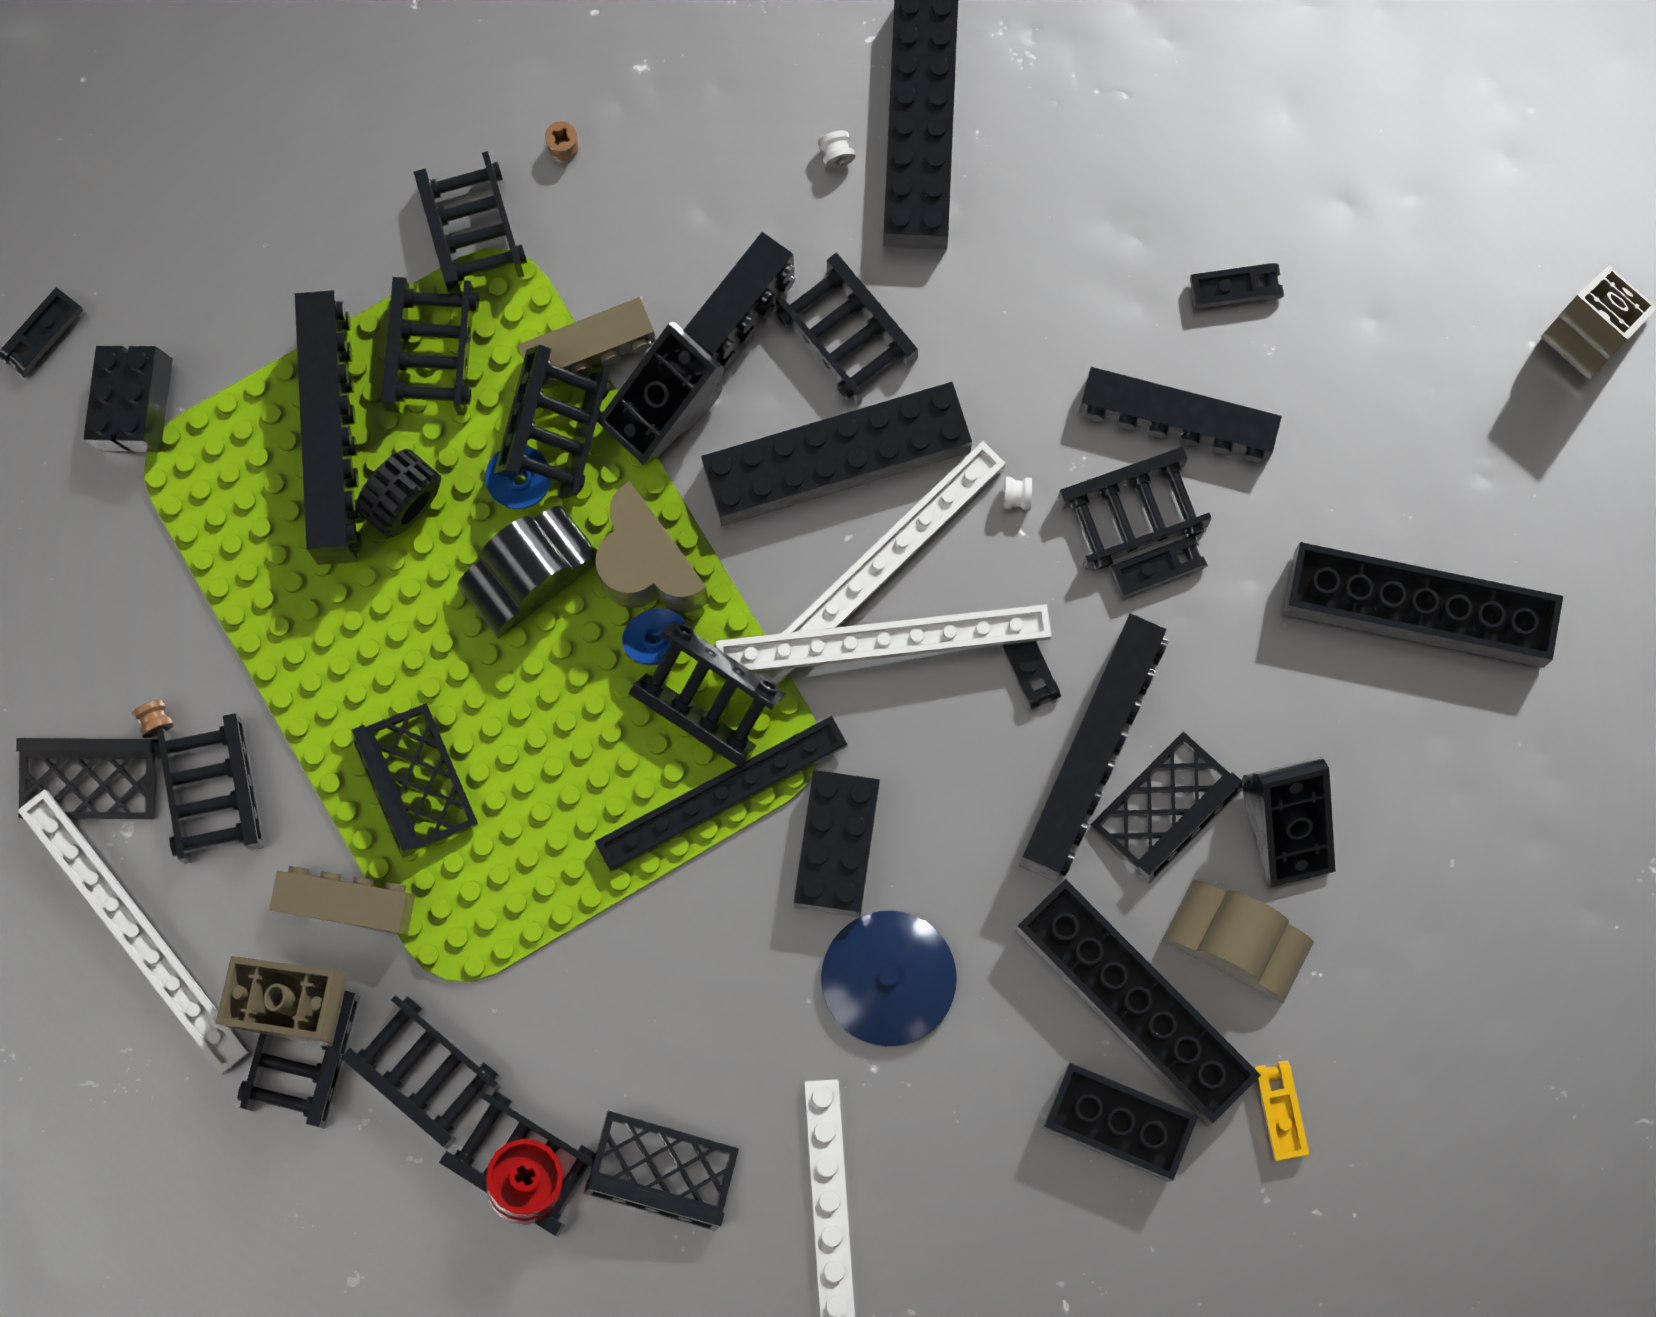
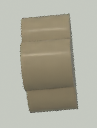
(1598, 322)
(642, 560)
(1239, 938)
(282, 1000)

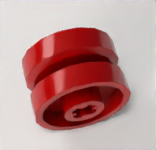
(528, 1161)

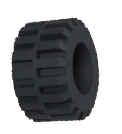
(398, 493)

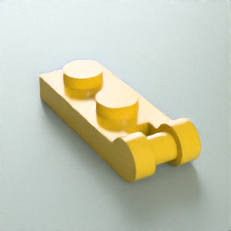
(1282, 1112)

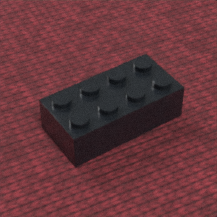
(743, 299)
(836, 843)
(1120, 1122)

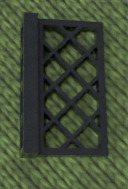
(89, 749)
(384, 782)
(1187, 827)
(652, 1199)

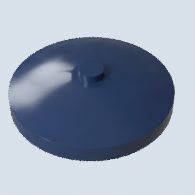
(888, 978)

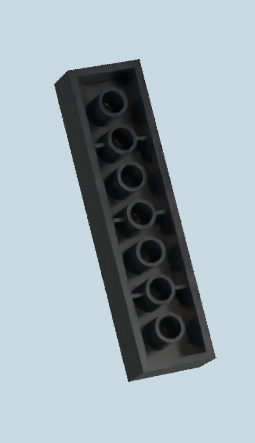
(920, 124)
(326, 427)
(836, 453)
(1423, 605)
(1095, 742)
(1137, 1002)

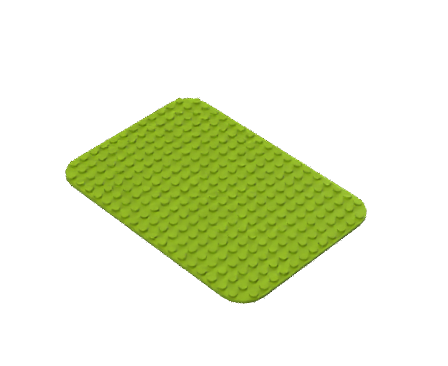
(529, 718)

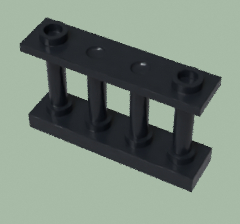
(439, 217)
(858, 300)
(401, 329)
(522, 428)
(1139, 477)
(686, 715)
(240, 799)
(323, 1075)
(415, 1104)
(462, 1161)

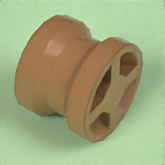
(562, 148)
(152, 717)

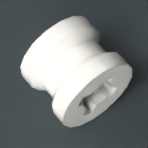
(836, 149)
(1017, 493)

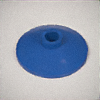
(517, 496)
(643, 633)

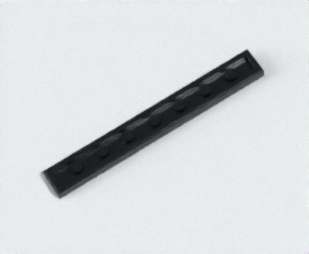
(721, 793)

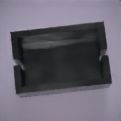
(128, 398)

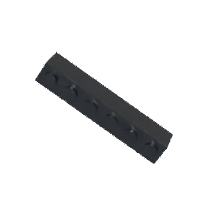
(1180, 415)

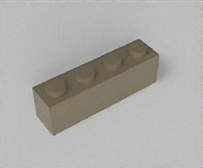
(596, 339)
(342, 901)

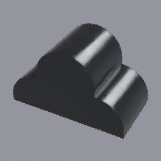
(663, 395)
(526, 568)
(1292, 820)

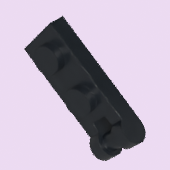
(1236, 285)
(40, 331)
(1157, 566)
(1027, 667)

